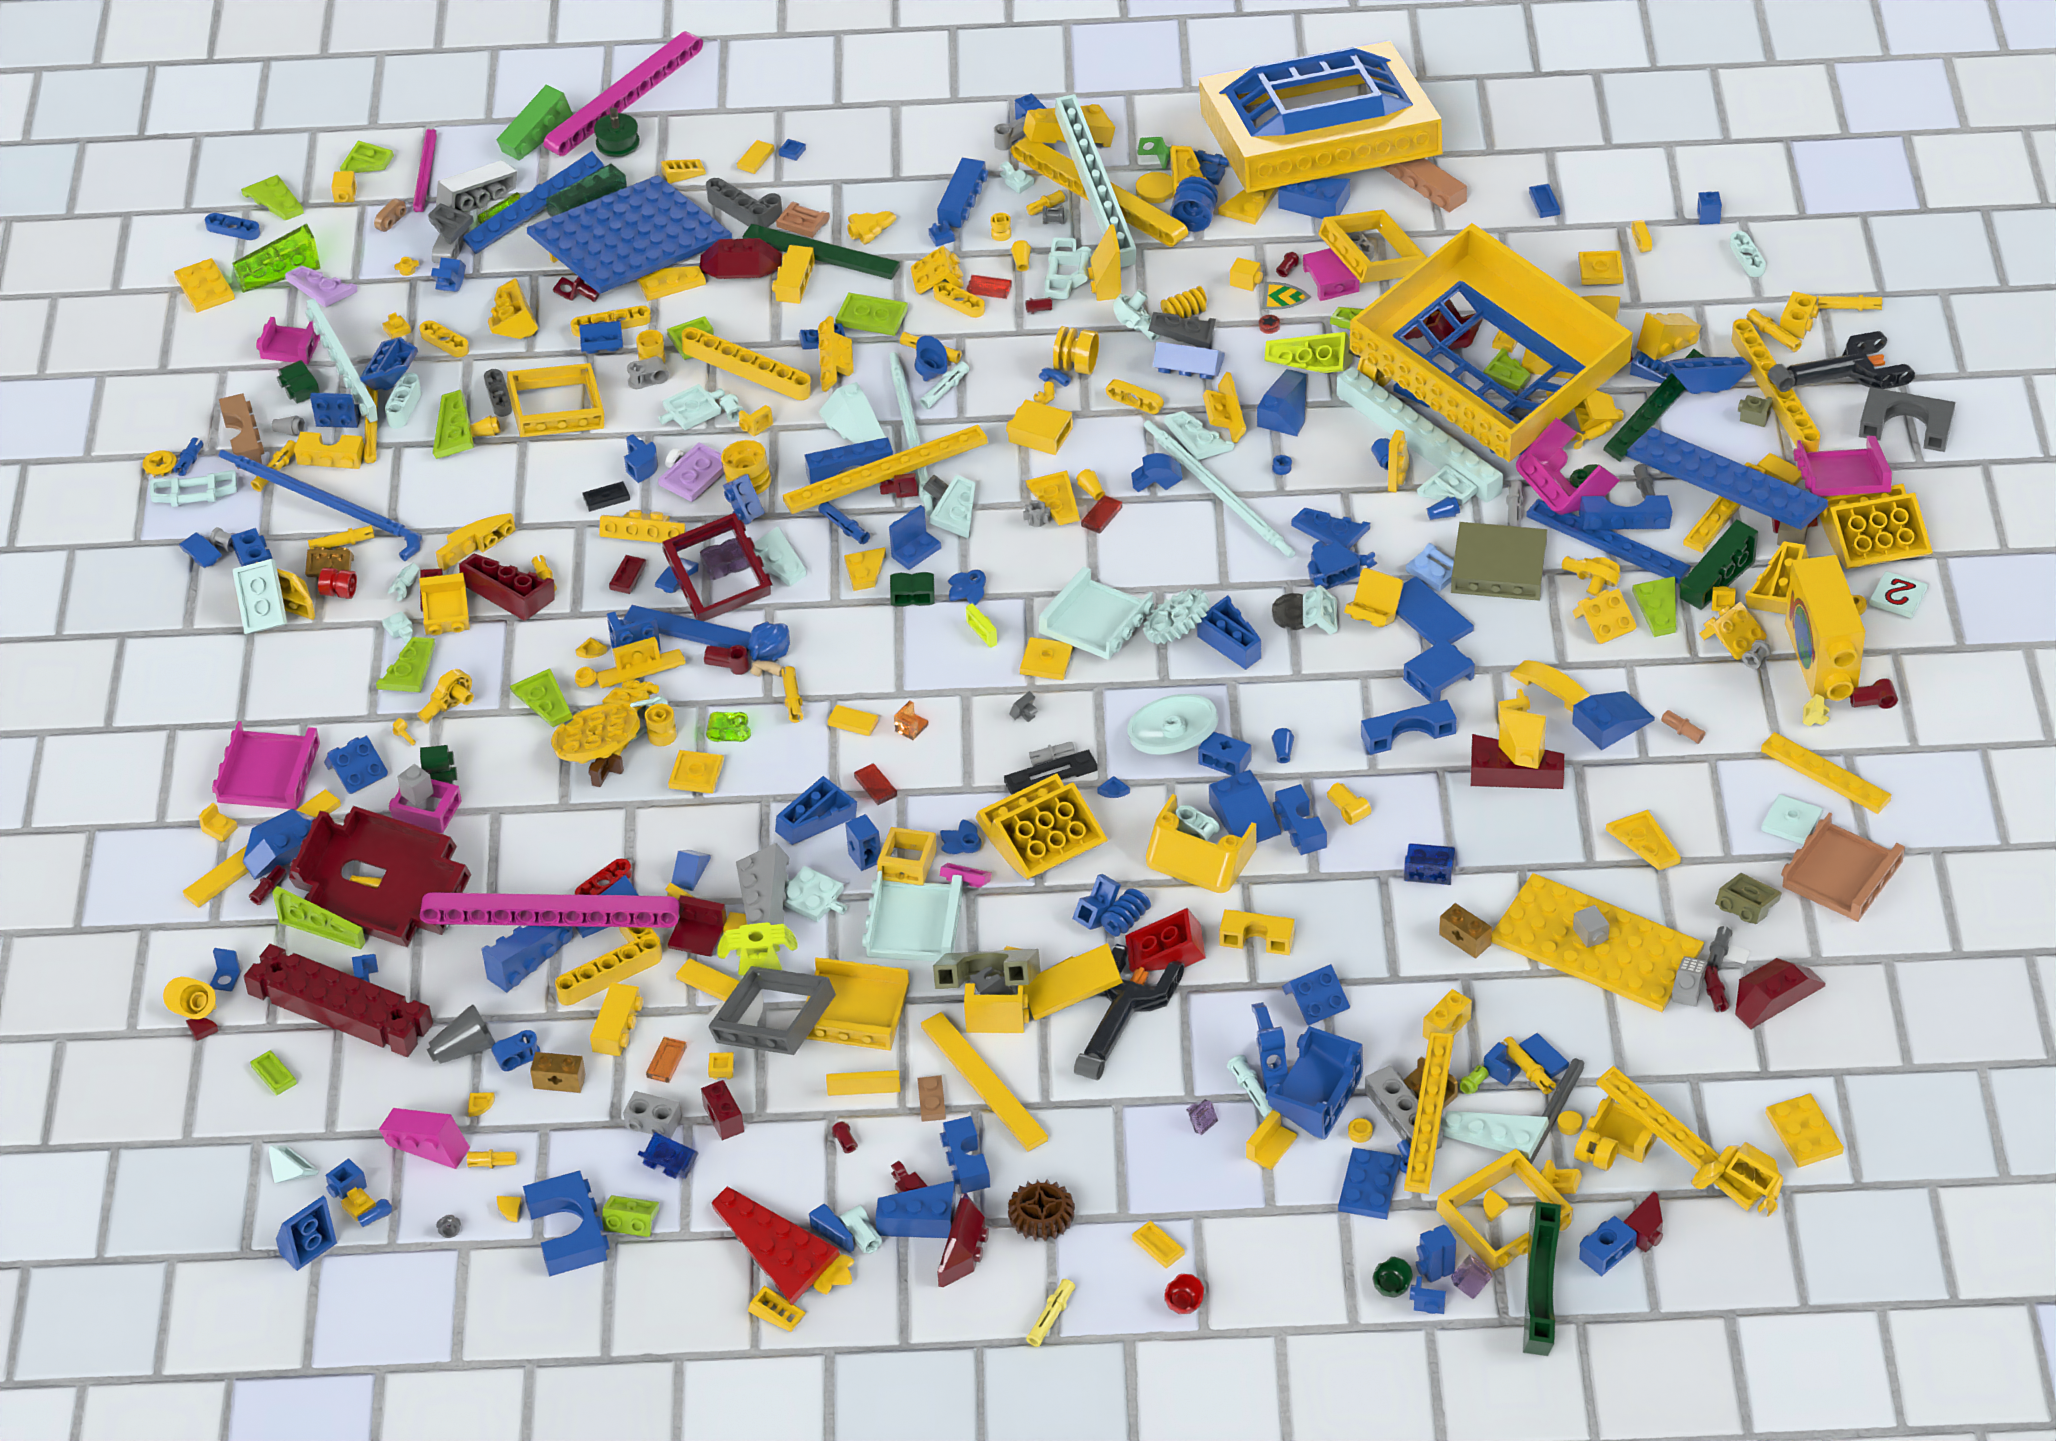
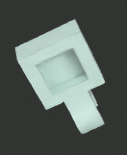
(1016, 180)
(404, 578)
(399, 625)

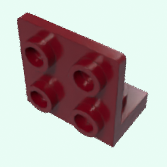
(698, 926)

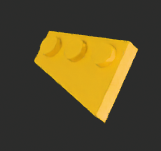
(1183, 164)
(1248, 206)
(670, 281)
(1057, 494)
(1645, 838)

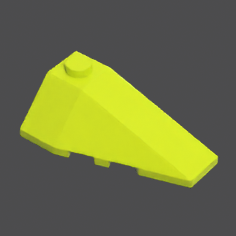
(1315, 353)

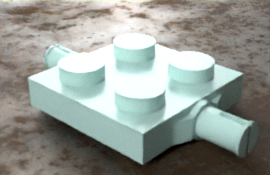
(692, 406)
(813, 894)

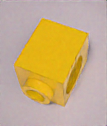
(344, 186)

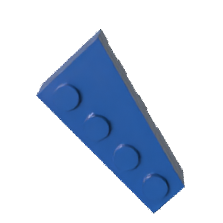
(522, 953)

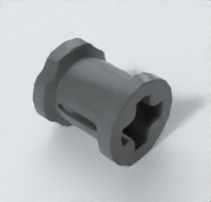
(1053, 214)

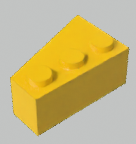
(1772, 586)

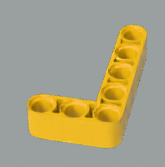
(615, 966)

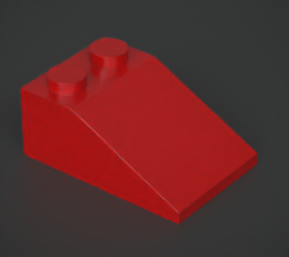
(1165, 941)

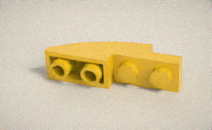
(476, 535)

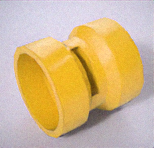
(1000, 226)

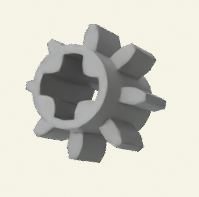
(1036, 513)

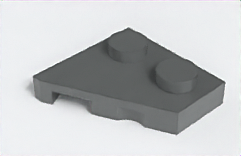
(449, 222)

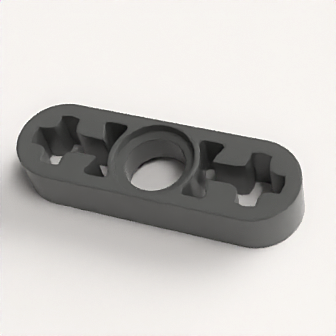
(499, 386)

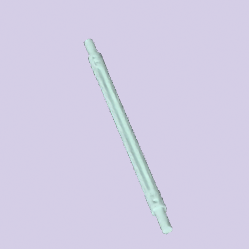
(910, 427)
(1219, 489)

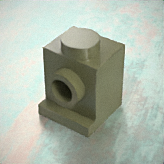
(1755, 410)

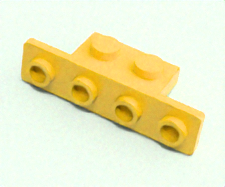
(834, 354)
(1224, 408)
(640, 526)
(638, 660)

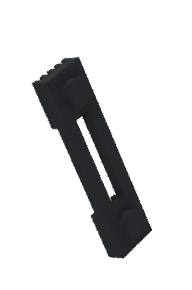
(1080, 763)

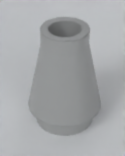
(289, 425)

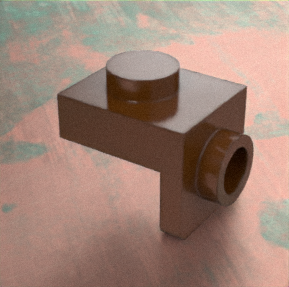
(602, 766)

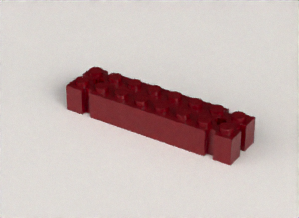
(338, 1000)

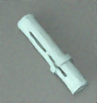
(959, 371)

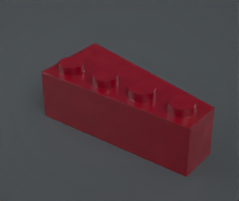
(506, 586)
(1495, 769)

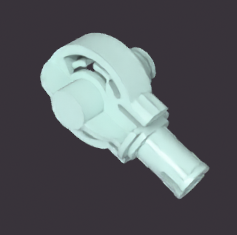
(1133, 314)

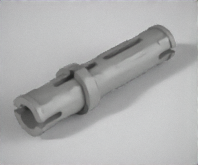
(1514, 502)

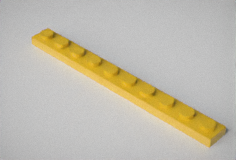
(884, 469)

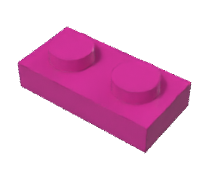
(975, 877)

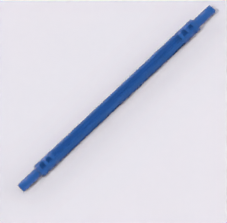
(316, 494)

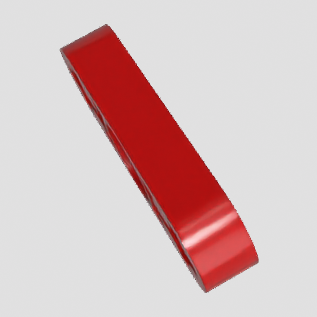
(607, 873)

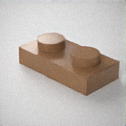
(931, 1098)

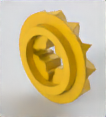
(156, 458)

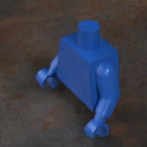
(1336, 564)

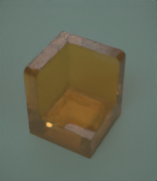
(909, 723)

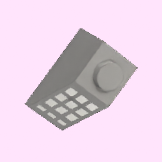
(1689, 981)

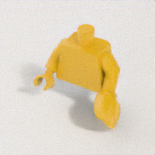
(1595, 416)
(1750, 1167)

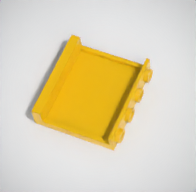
(865, 1003)

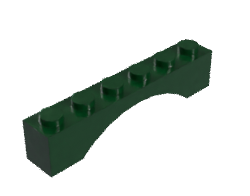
(1539, 1309)

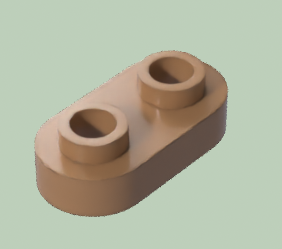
(390, 215)

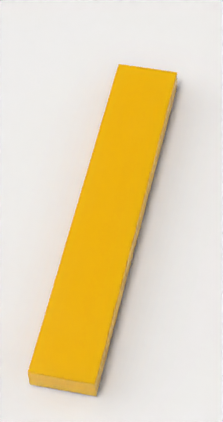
(1713, 520)

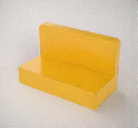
(1269, 1141)

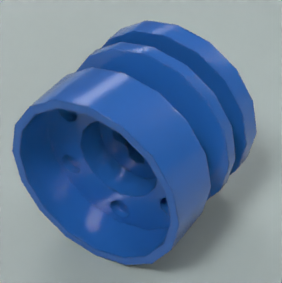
(1194, 203)

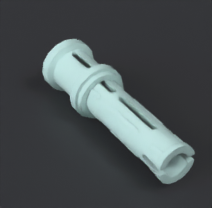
(1248, 1080)

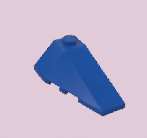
(1284, 404)

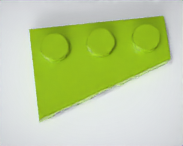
(276, 196)
(410, 668)

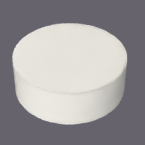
(674, 456)

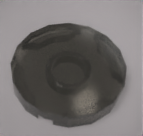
(1288, 611)

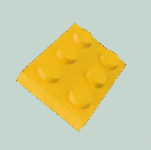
(204, 285)
(1804, 1130)

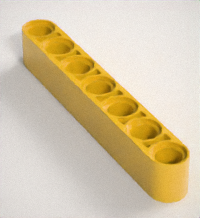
(746, 363)

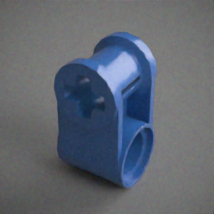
(514, 1051)

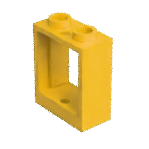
(914, 871)

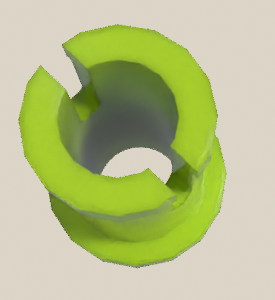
(1470, 1083)

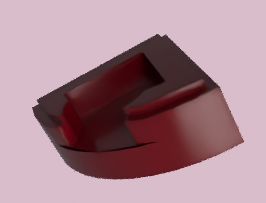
(201, 1027)

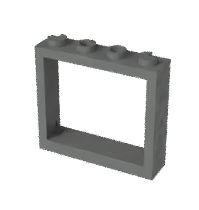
(729, 1032)

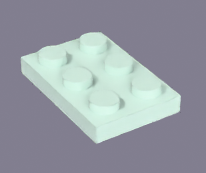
(259, 596)

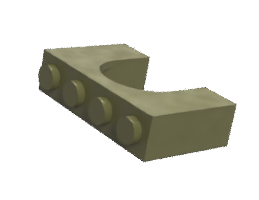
(1017, 967)

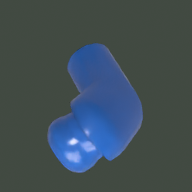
(381, 1210)

